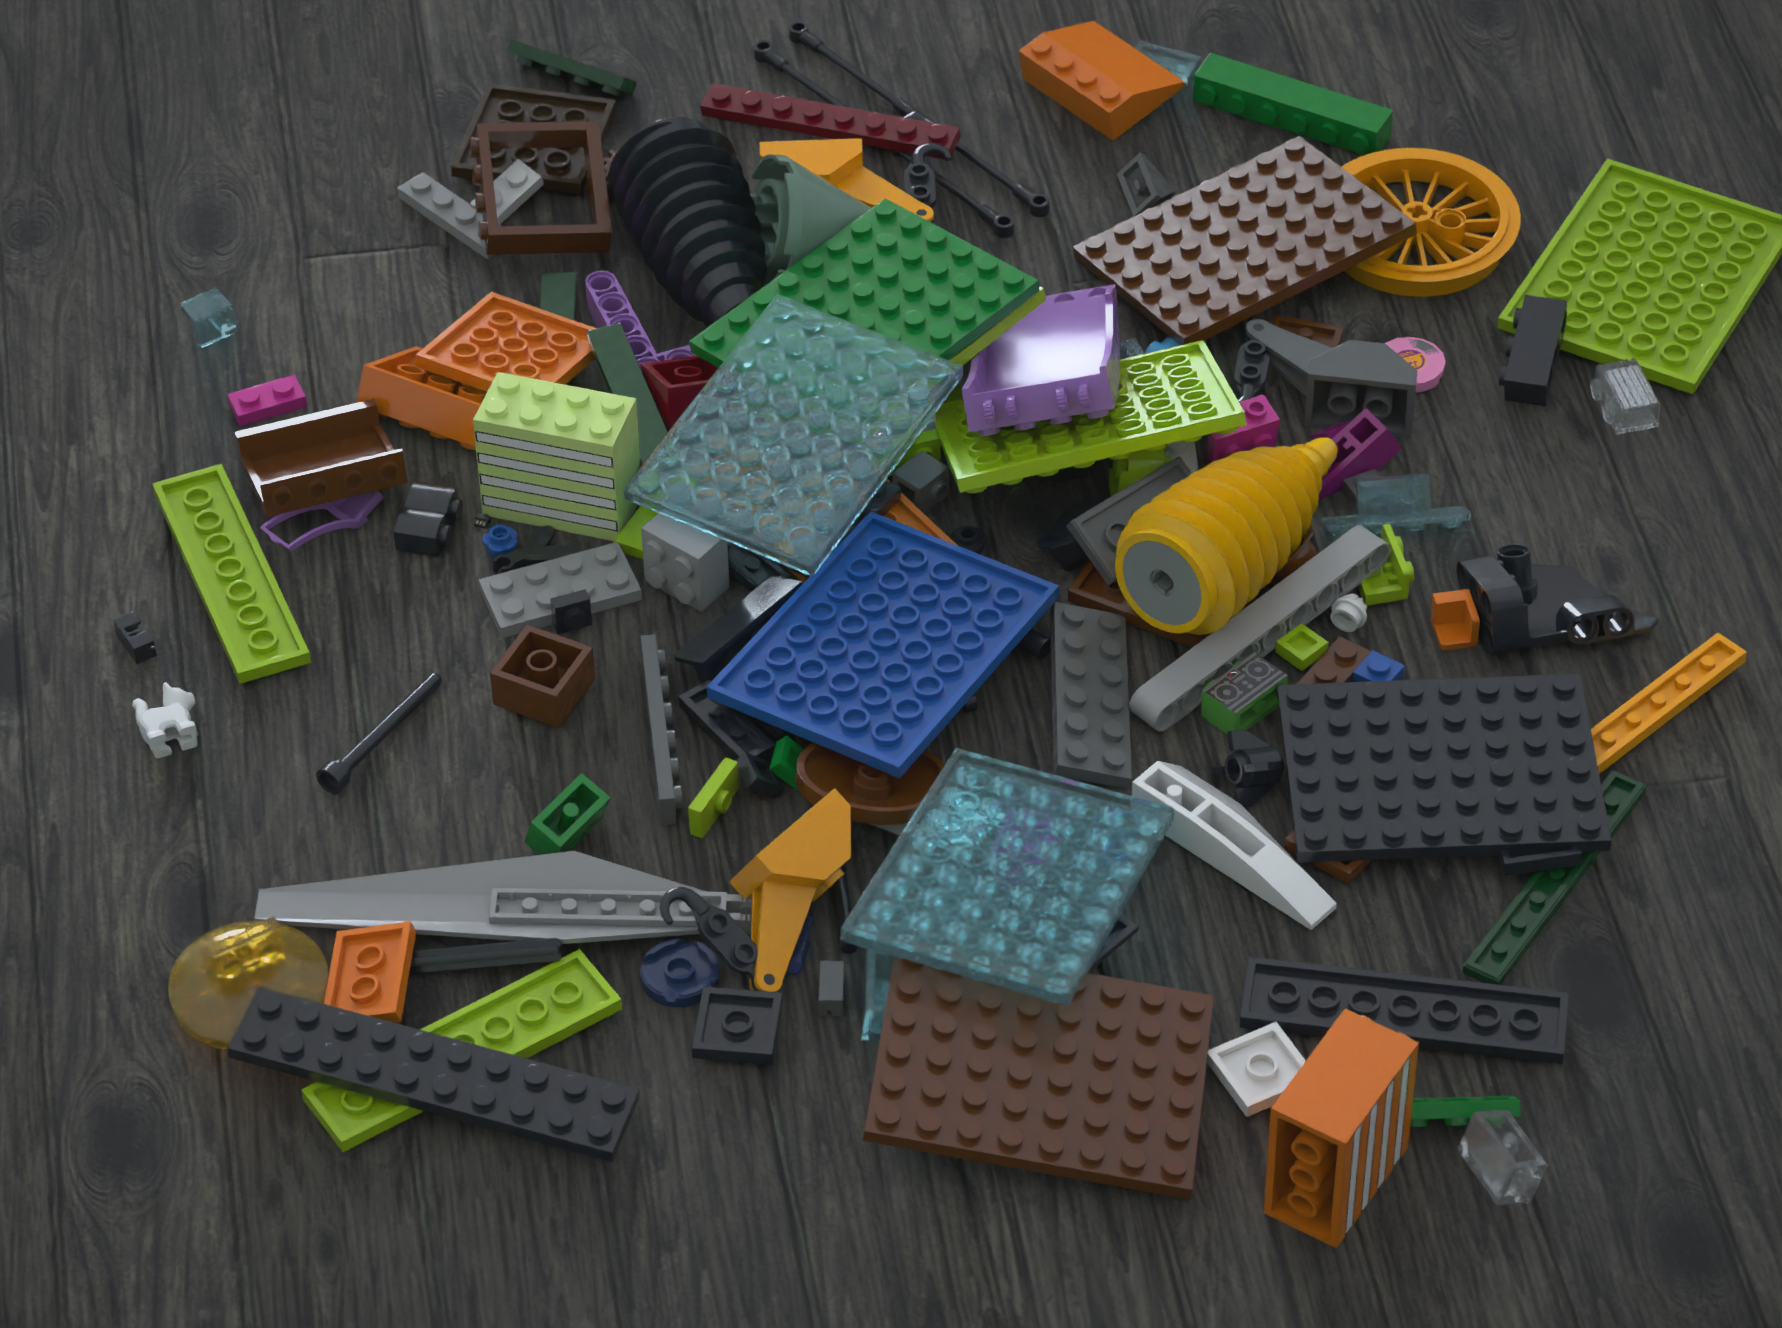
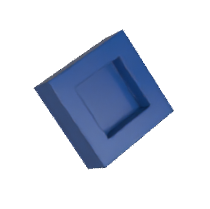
(1378, 668)

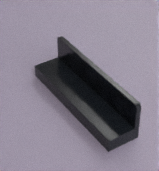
(732, 631)

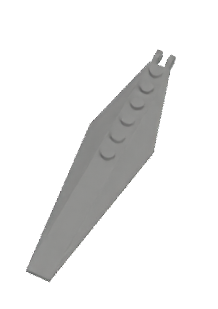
(502, 899)

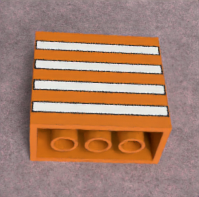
(1340, 1127)

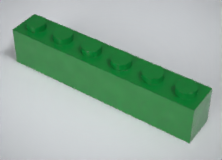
(1292, 105)

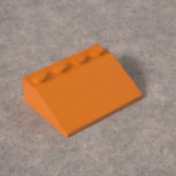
(1097, 76)
(421, 397)

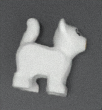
(167, 722)

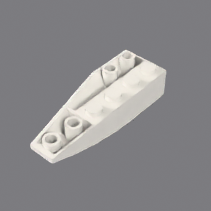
(1233, 842)

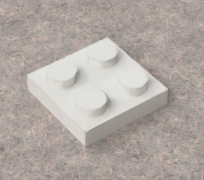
(1256, 1067)

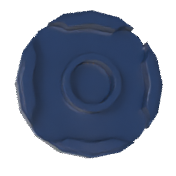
(678, 971)

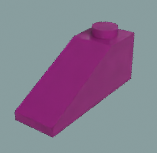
(1361, 447)

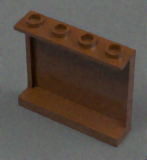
(319, 458)

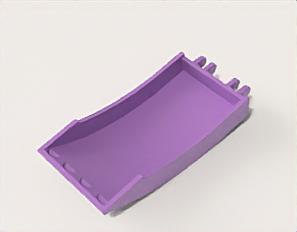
(1048, 365)

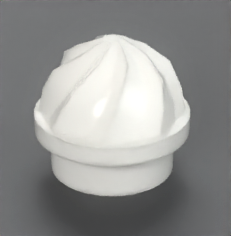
(1348, 613)

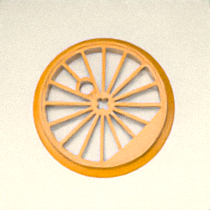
(1440, 226)

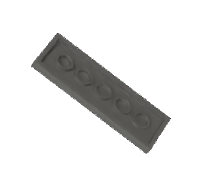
(1090, 695)

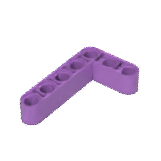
(610, 306)

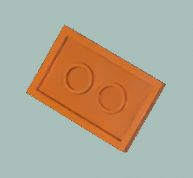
(371, 970)

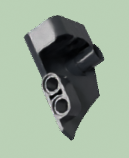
(1541, 604)

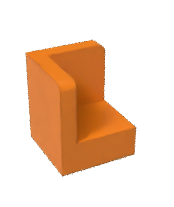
(1455, 619)

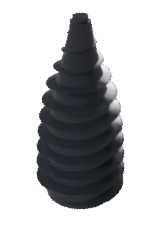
(690, 215)

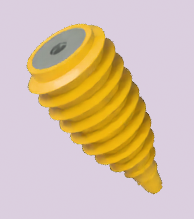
(1220, 535)

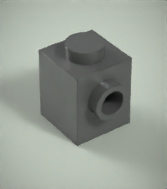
(923, 480)

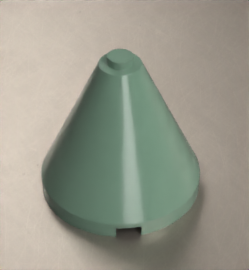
(797, 211)

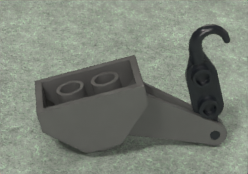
(1334, 380)

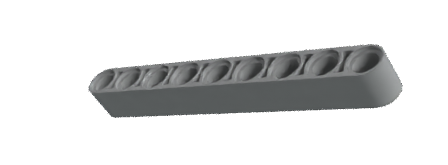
(1258, 626)

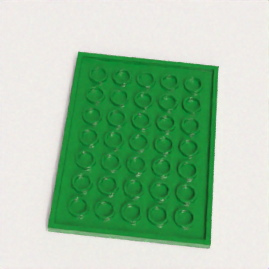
(892, 278)

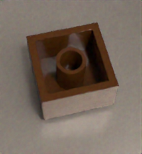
(542, 676)

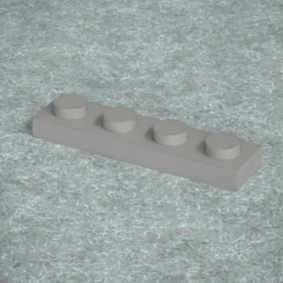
(444, 209)

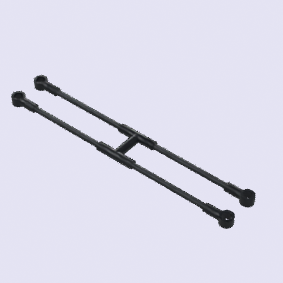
(1003, 224)

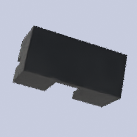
(137, 643)

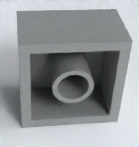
(684, 561)

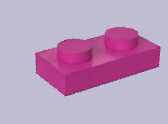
(267, 400)

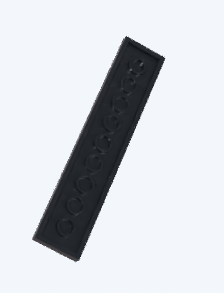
(434, 1073)

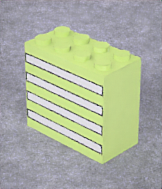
(556, 455)

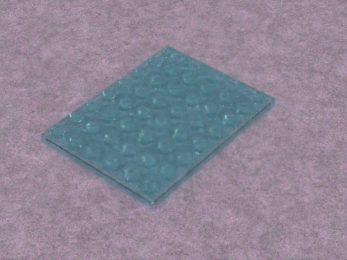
(794, 434)
(1009, 876)

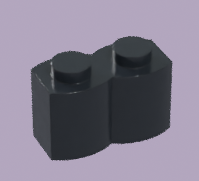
(427, 518)

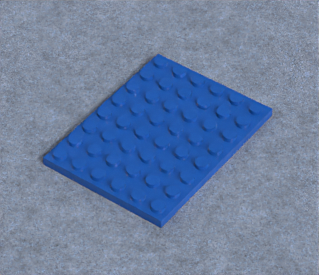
(883, 644)

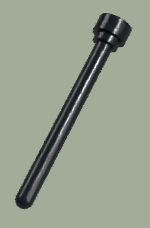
(336, 774)

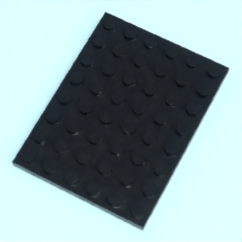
(1441, 768)

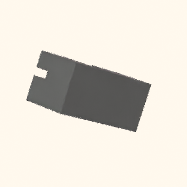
(831, 988)

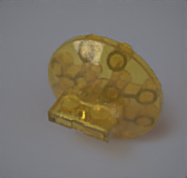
(225, 967)

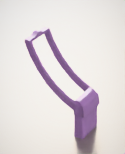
(349, 511)

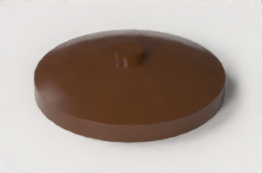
(871, 793)

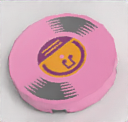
(1423, 357)

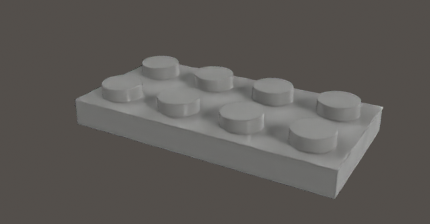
(525, 593)

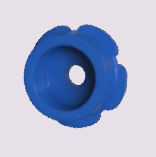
(500, 540)

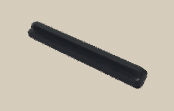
(486, 955)

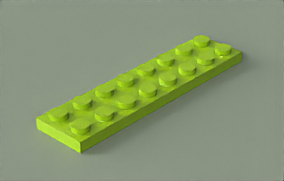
(231, 574)
(511, 1020)

